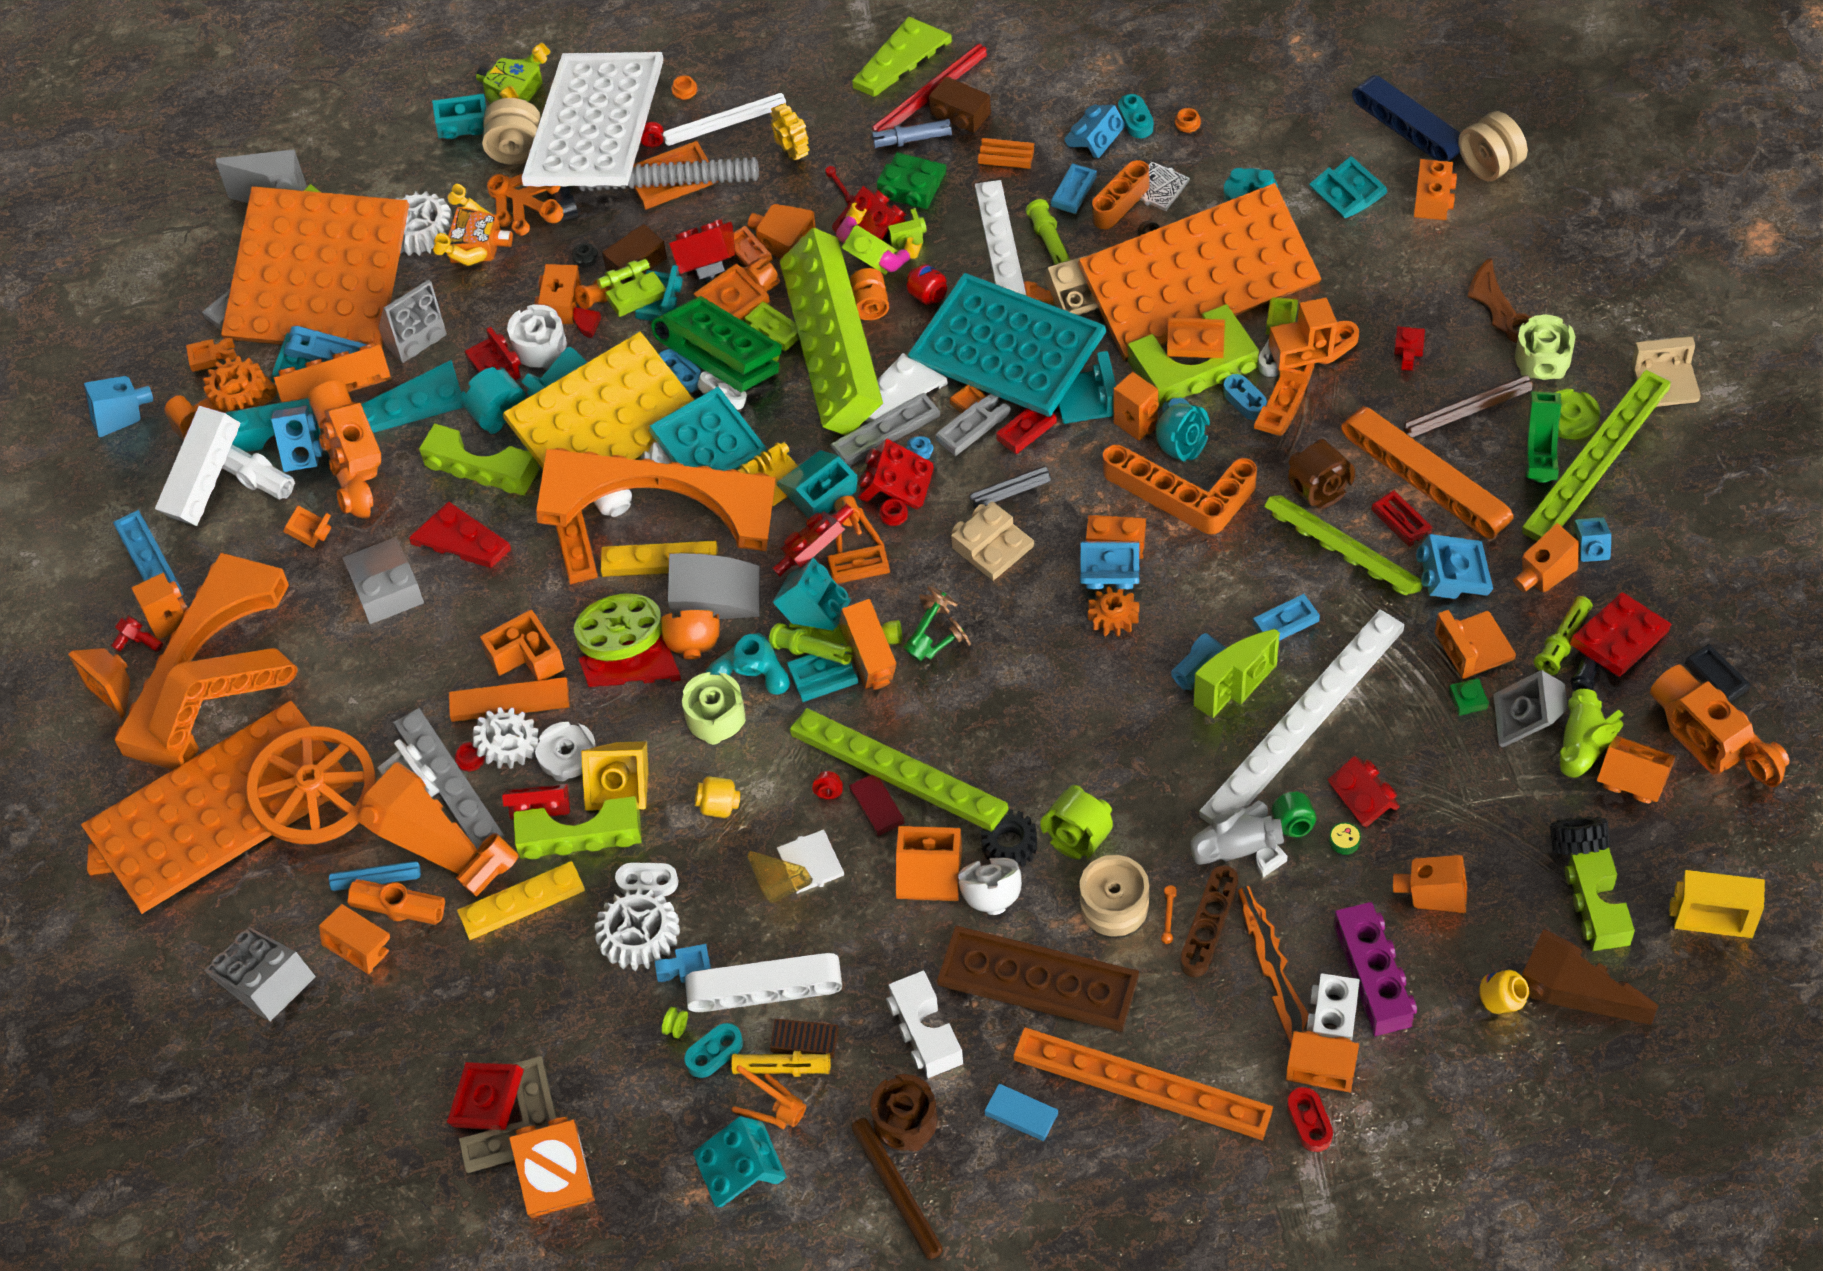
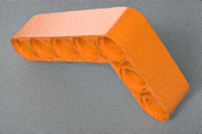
(1178, 495)
(210, 679)

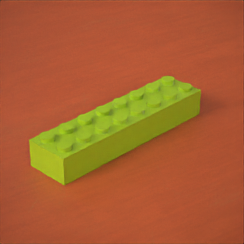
(830, 332)

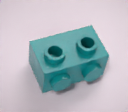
(459, 116)

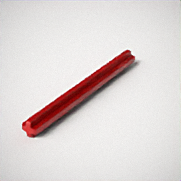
(921, 96)

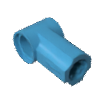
(1201, 652)

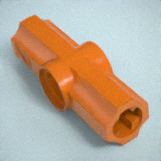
(379, 899)

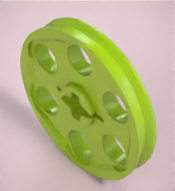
(618, 627)

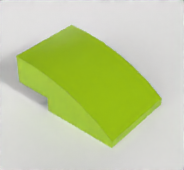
(1235, 672)

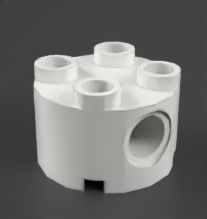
(537, 336)

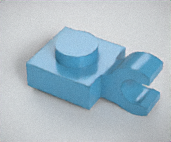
(686, 961)

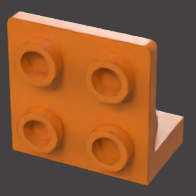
(1473, 643)

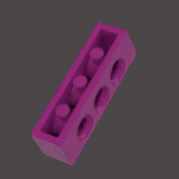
(1383, 1013)

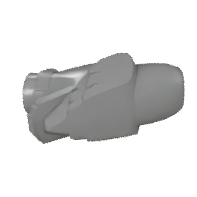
(1237, 835)

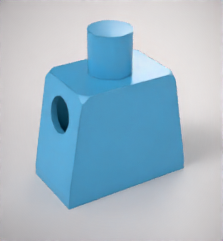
(114, 403)

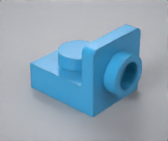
(1593, 539)

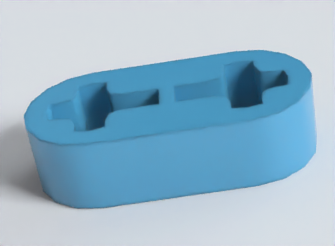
(1248, 394)

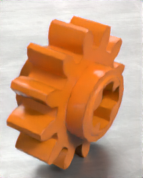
(1113, 611)

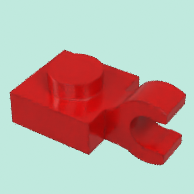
(1409, 344)

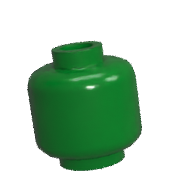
(1295, 813)

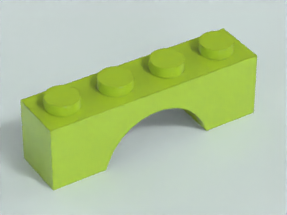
(508, 470)
(613, 826)

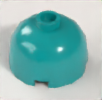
(1182, 431)

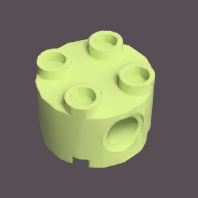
(1544, 347)

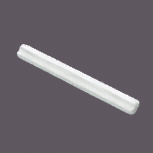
(722, 119)

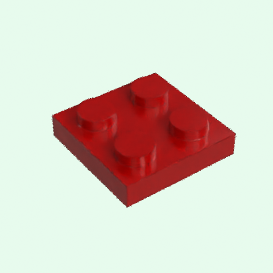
(485, 1096)

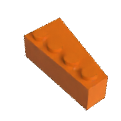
(354, 369)

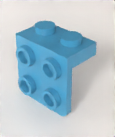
(1109, 564)

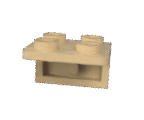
(1671, 361)

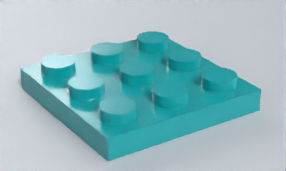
(708, 434)

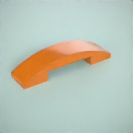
(1284, 400)

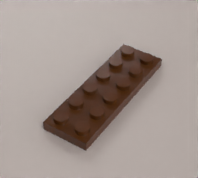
(1038, 978)

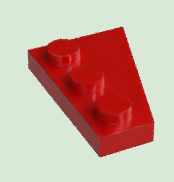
(647, 666)

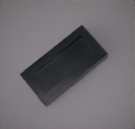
(1712, 667)

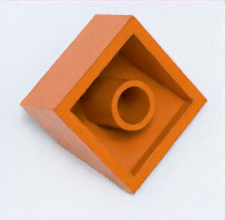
(1635, 769)

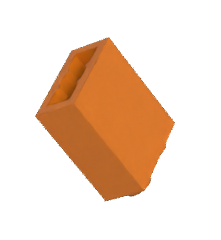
(869, 645)

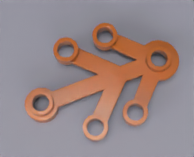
(502, 186)

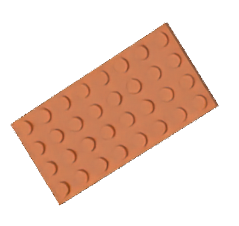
(1214, 258)
(200, 812)

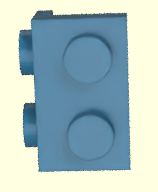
(1096, 129)

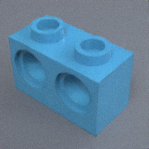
(289, 439)

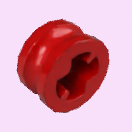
(652, 140)

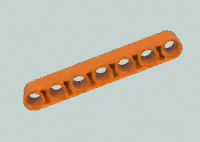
(1427, 472)

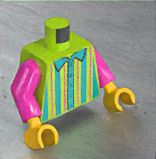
(869, 247)

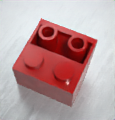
(705, 247)

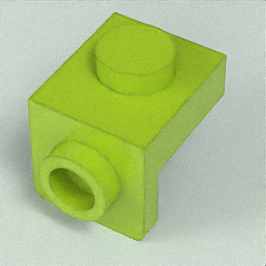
(900, 232)

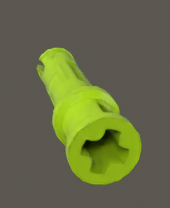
(1045, 226)
(800, 642)
(1554, 654)

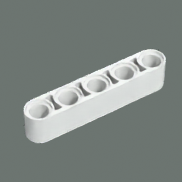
(763, 982)

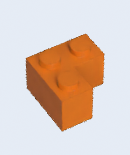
(1308, 339)
(522, 642)

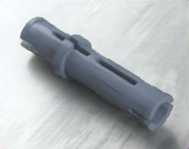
(911, 133)

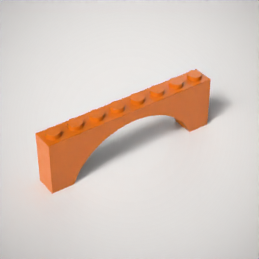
(577, 479)
(228, 593)

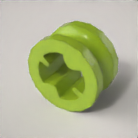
(674, 1022)

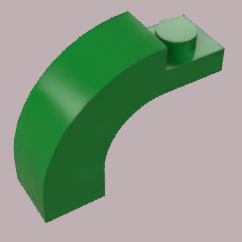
(1542, 436)

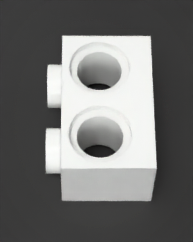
(1336, 1012)

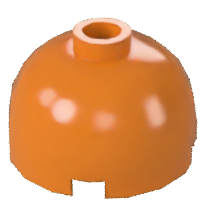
(691, 632)

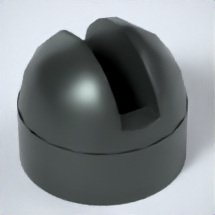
(1149, 225)

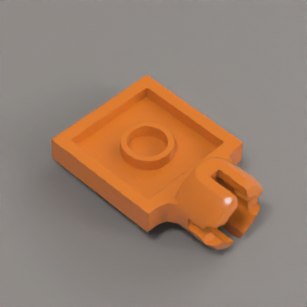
(740, 288)

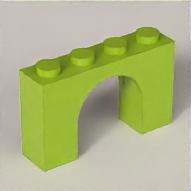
(1182, 380)

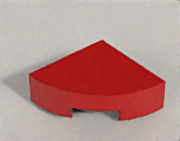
(586, 321)

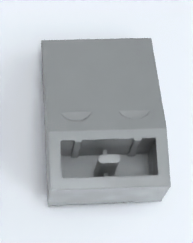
(412, 322)
(260, 973)

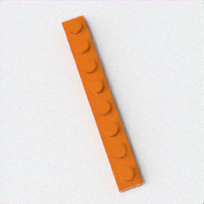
(1143, 1083)

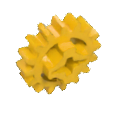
(789, 131)

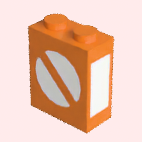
(551, 1167)

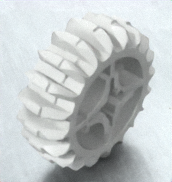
(419, 227)
(628, 943)

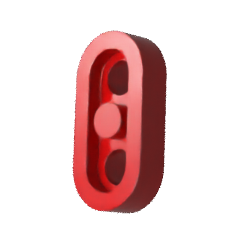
(1310, 1121)

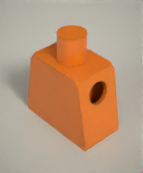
(781, 227)
(1548, 561)
(1435, 883)

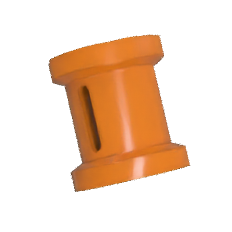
(590, 294)

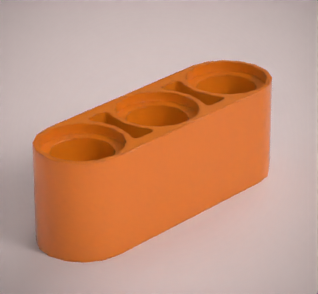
(1120, 194)

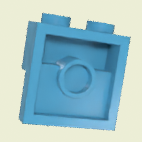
(1454, 566)

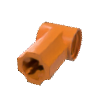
(493, 858)

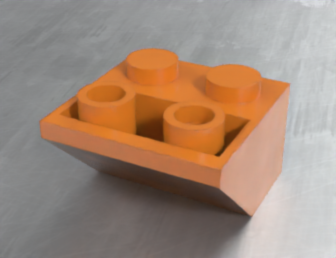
(928, 863)

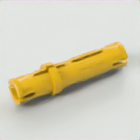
(783, 1063)

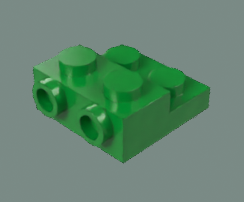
(911, 180)

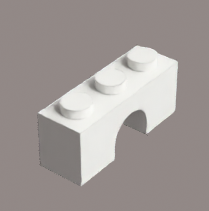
(934, 1048)

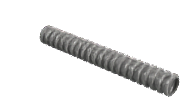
(689, 173)

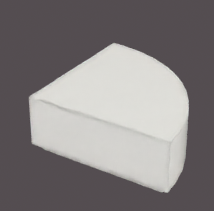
(1269, 860)

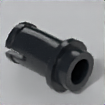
(1585, 674)

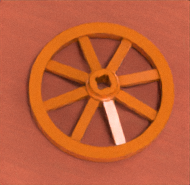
(310, 788)

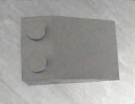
(266, 170)
(383, 580)

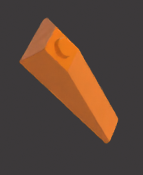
(409, 817)

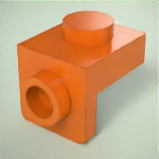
(307, 526)

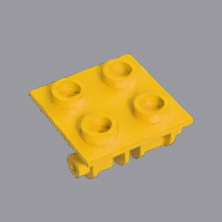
(773, 463)

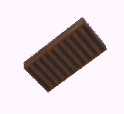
(804, 1037)

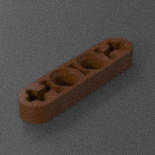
(1208, 920)

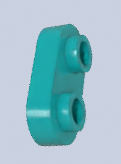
(1133, 110)
(712, 1050)

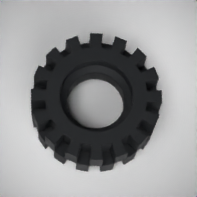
(1013, 824)
(1579, 835)

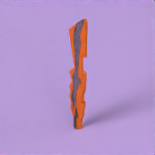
(1272, 962)

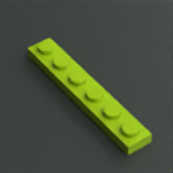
(1353, 551)

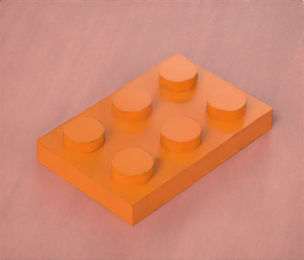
(655, 196)

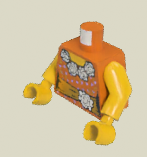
(473, 232)

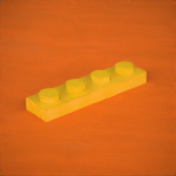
(648, 557)
(521, 900)

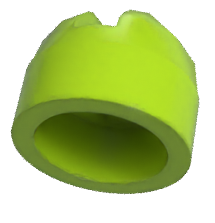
(893, 632)

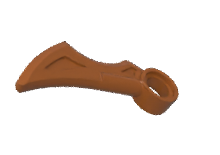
(1486, 290)

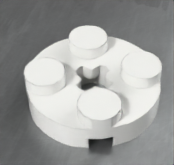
(549, 749)

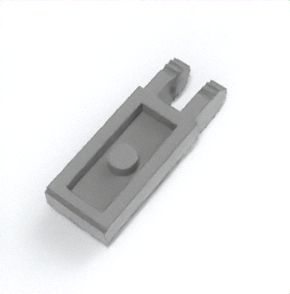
(972, 424)

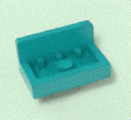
(673, 284)

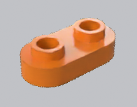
(1347, 330)

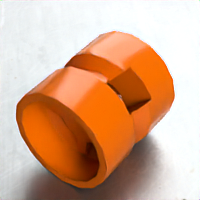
(869, 293)

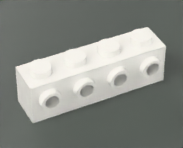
(197, 465)

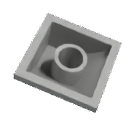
(1528, 706)

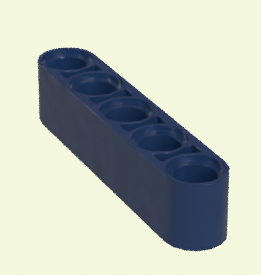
(1407, 118)

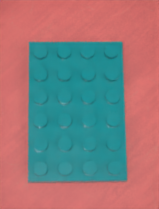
(1007, 344)

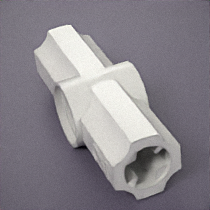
(257, 472)

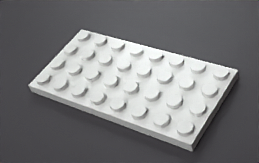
(593, 119)

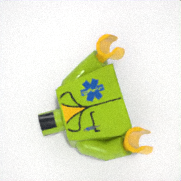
(514, 77)

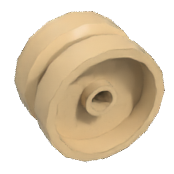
(510, 130)
(1492, 146)
(1114, 895)

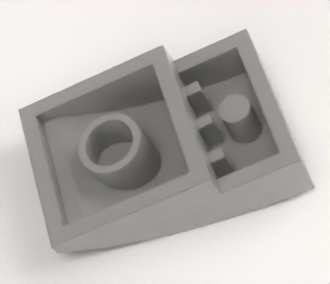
(714, 585)

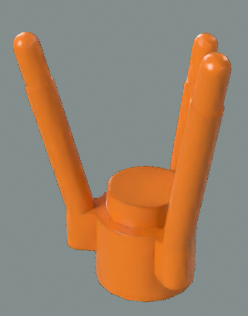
(853, 521)
(787, 1106)

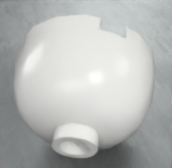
(991, 886)

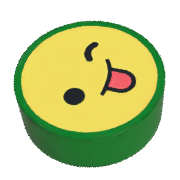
(1345, 838)

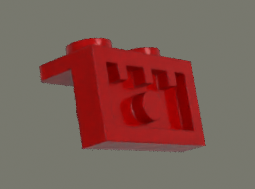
(551, 798)

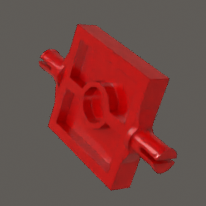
(817, 534)

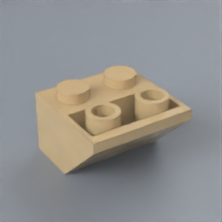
(1070, 287)

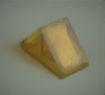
(778, 877)

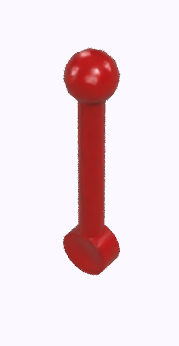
(831, 172)

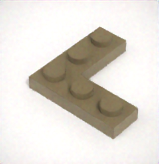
(536, 1109)

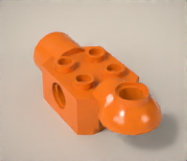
(349, 444)
(1714, 728)

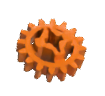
(234, 383)

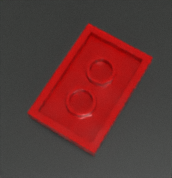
(1620, 634)

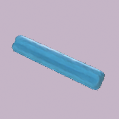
(378, 874)

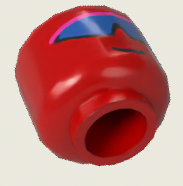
(926, 284)

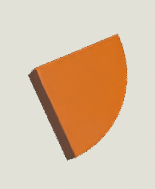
(1038, 293)

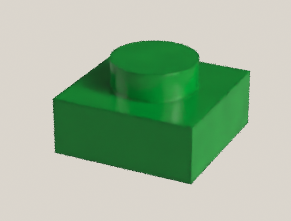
(1468, 697)

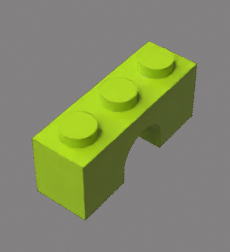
(1602, 923)

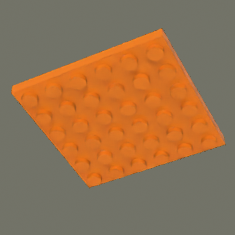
(314, 265)

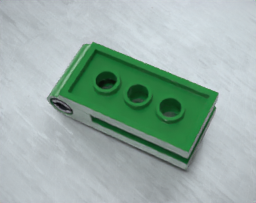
(718, 343)

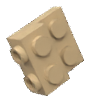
(990, 540)

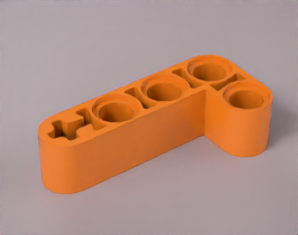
(181, 412)

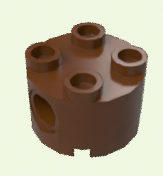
(1320, 474)
(904, 1112)

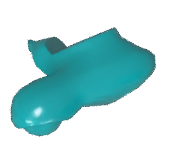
(753, 657)

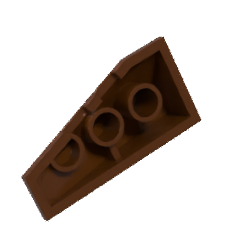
(1566, 979)

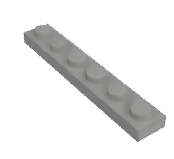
(450, 780)

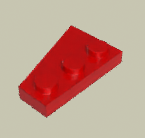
(461, 535)

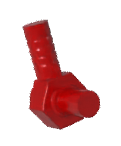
(131, 629)

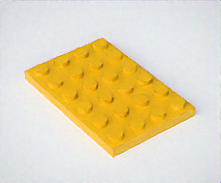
(601, 404)

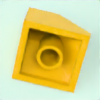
(615, 773)

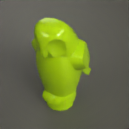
(1586, 733)

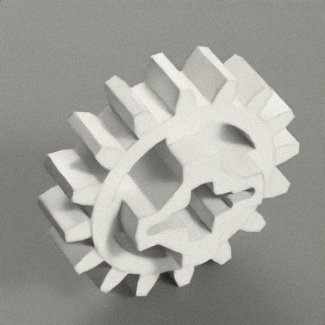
(505, 737)

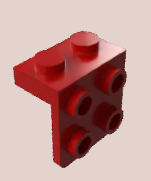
(878, 213)
(895, 473)

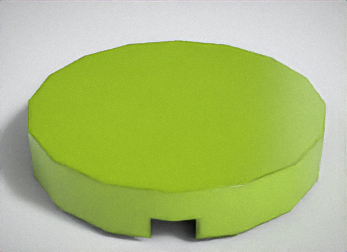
(1578, 414)

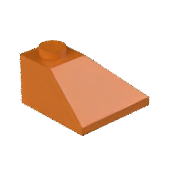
(104, 677)

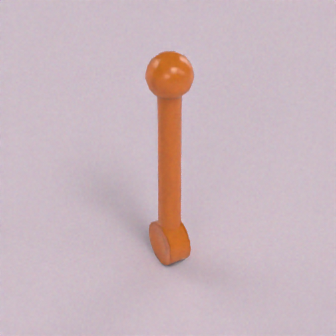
(1169, 892)

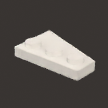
(903, 382)

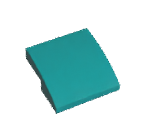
(1348, 187)

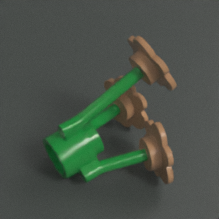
(919, 643)

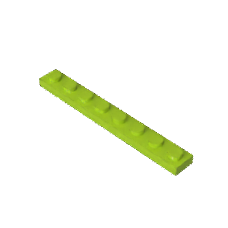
(1597, 455)
(899, 769)

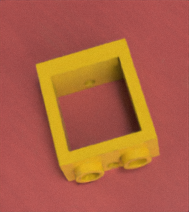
(1718, 903)

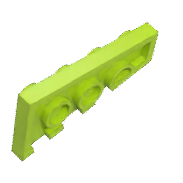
(900, 54)

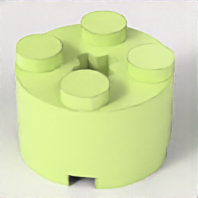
(713, 707)

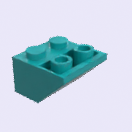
(819, 483)
(812, 597)

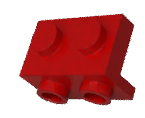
(494, 353)
(1363, 791)

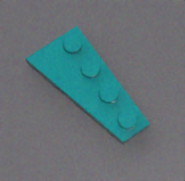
(416, 399)

